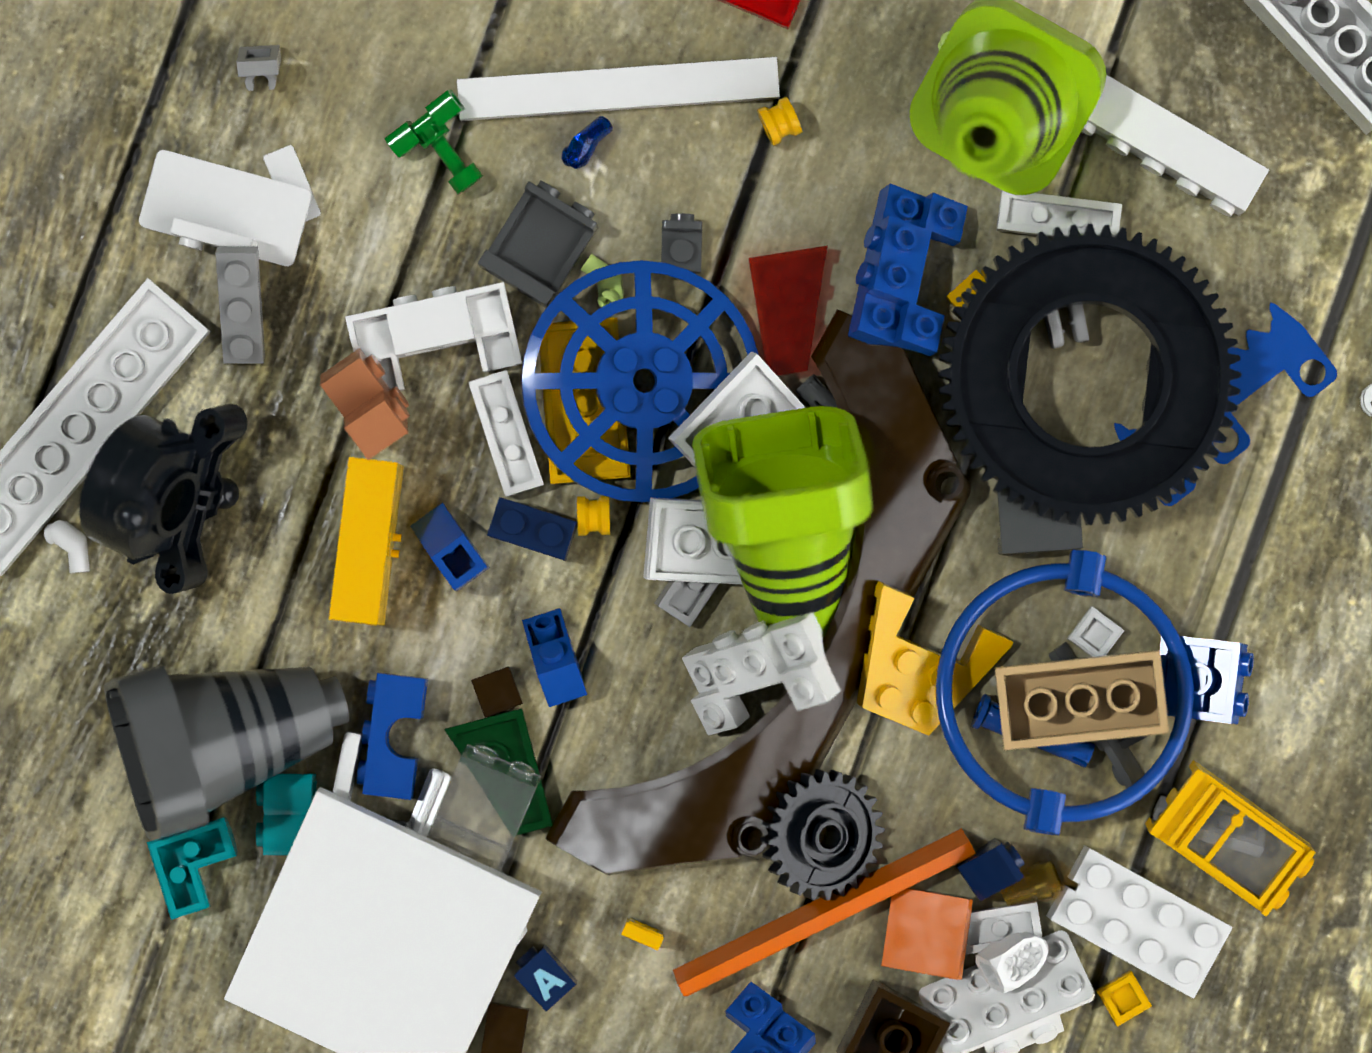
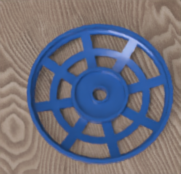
(616, 372)

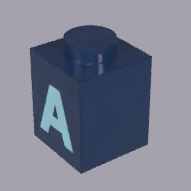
(544, 976)

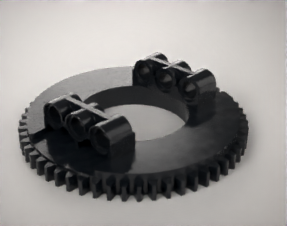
(1183, 388)

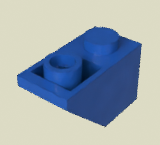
(449, 547)
(554, 657)

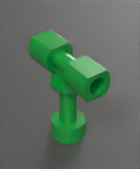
(430, 131)

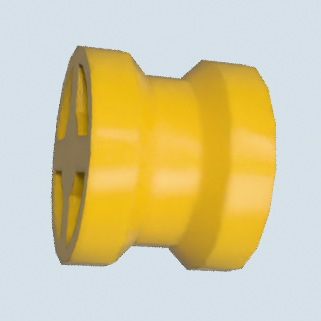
(779, 121)
(593, 515)

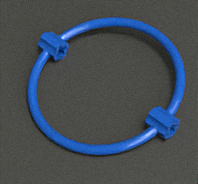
(1044, 807)

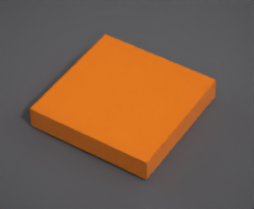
(927, 933)

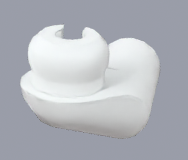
(70, 540)

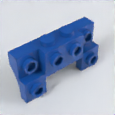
(895, 265)
(767, 1025)

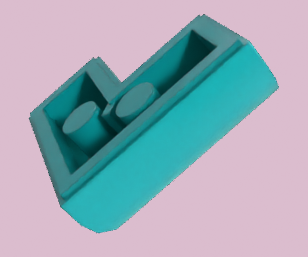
(179, 860)

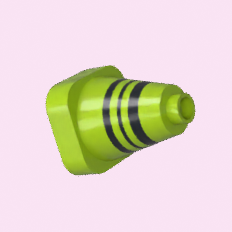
(1018, 78)
(786, 505)

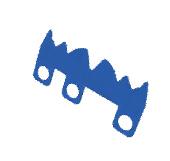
(1268, 354)

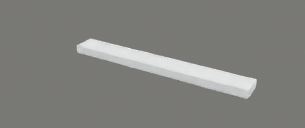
(618, 88)

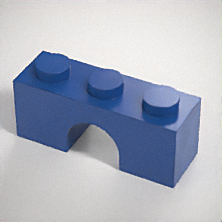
(386, 771)

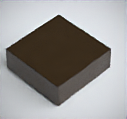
(497, 691)

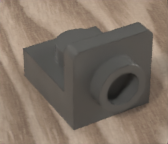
(682, 242)

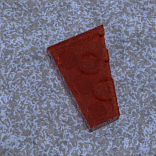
(786, 305)

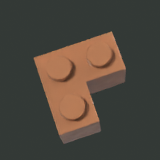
(370, 409)

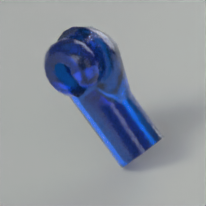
(584, 143)

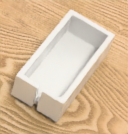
(1139, 922)

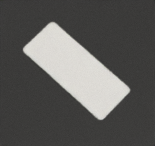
(286, 168)

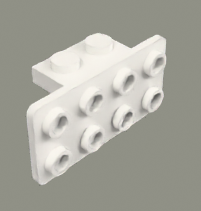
(224, 207)
(1012, 1018)

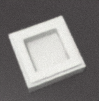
(1095, 633)

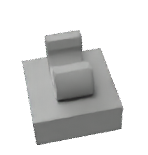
(259, 61)

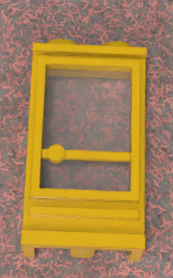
(1232, 840)

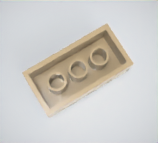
(1082, 700)

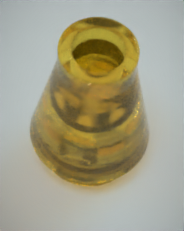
(1039, 883)

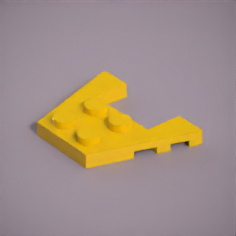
(902, 675)

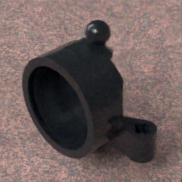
(157, 489)

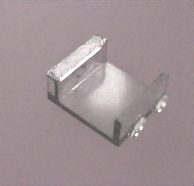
(484, 806)

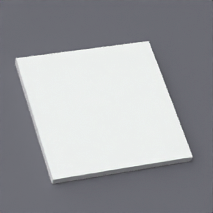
(379, 937)

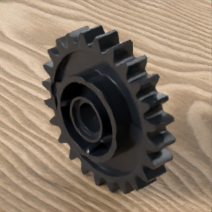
(794, 833)

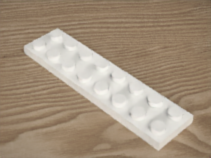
(96, 395)

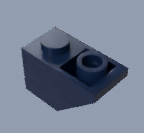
(991, 868)

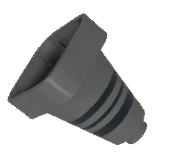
(215, 735)

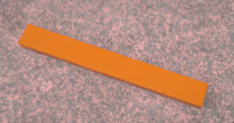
(823, 913)

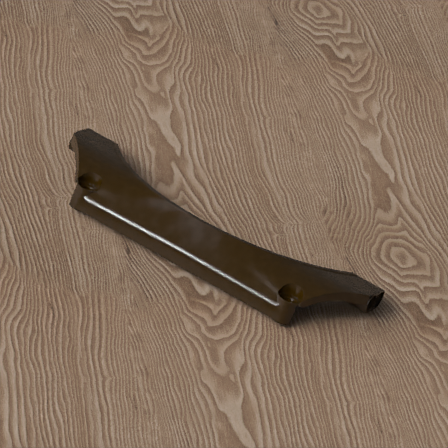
(696, 809)

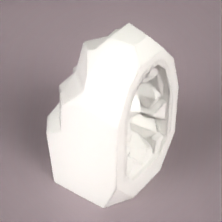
(1012, 960)

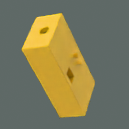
(366, 541)

